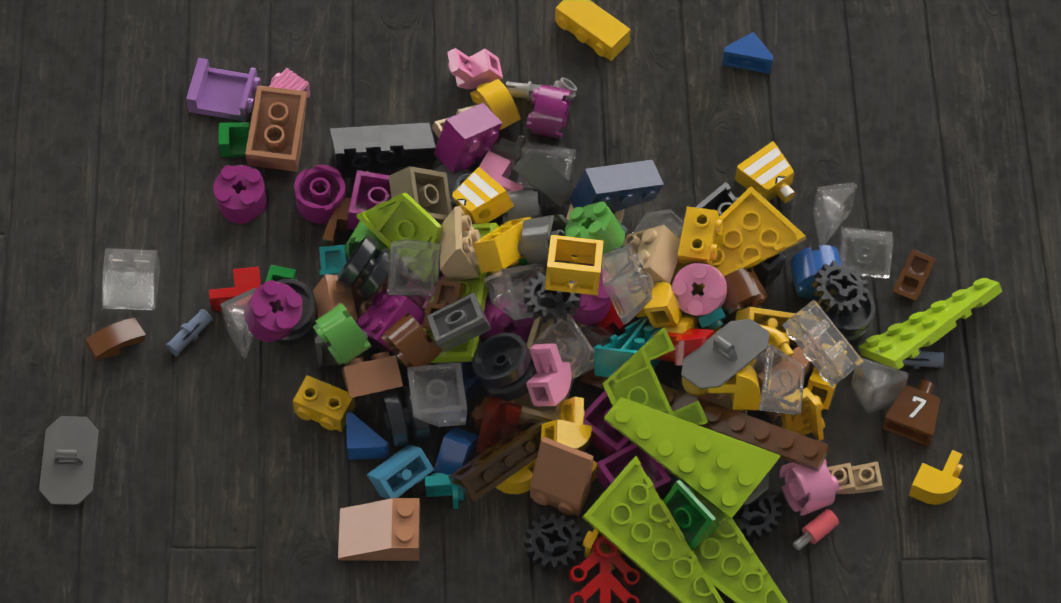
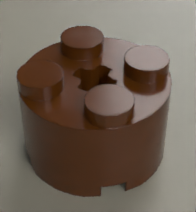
(743, 291)
(411, 342)

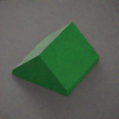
(690, 515)

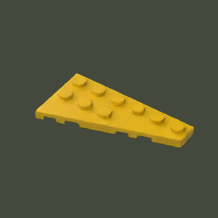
(750, 235)

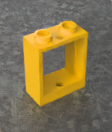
(560, 274)

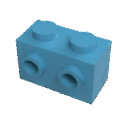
(400, 472)

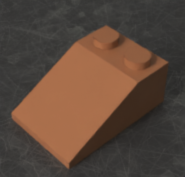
(276, 128)
(561, 477)
(380, 531)

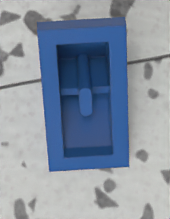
(748, 54)
(363, 441)
(455, 450)

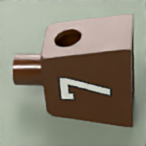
(914, 413)

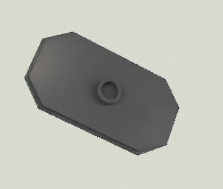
(725, 354)
(69, 460)

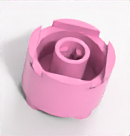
(714, 289)
(807, 488)

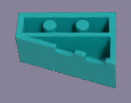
(622, 348)

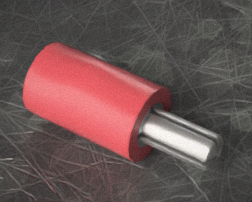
(817, 529)

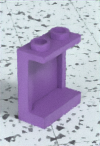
(222, 92)

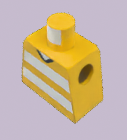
(767, 173)
(482, 197)

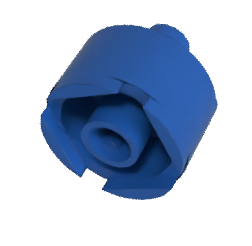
(805, 266)

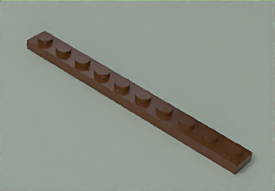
(740, 426)

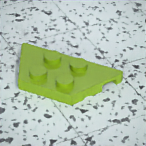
(401, 219)

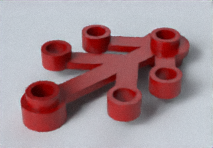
(604, 580)

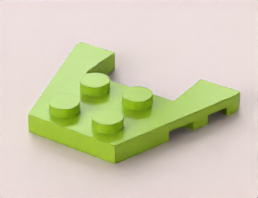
(639, 383)

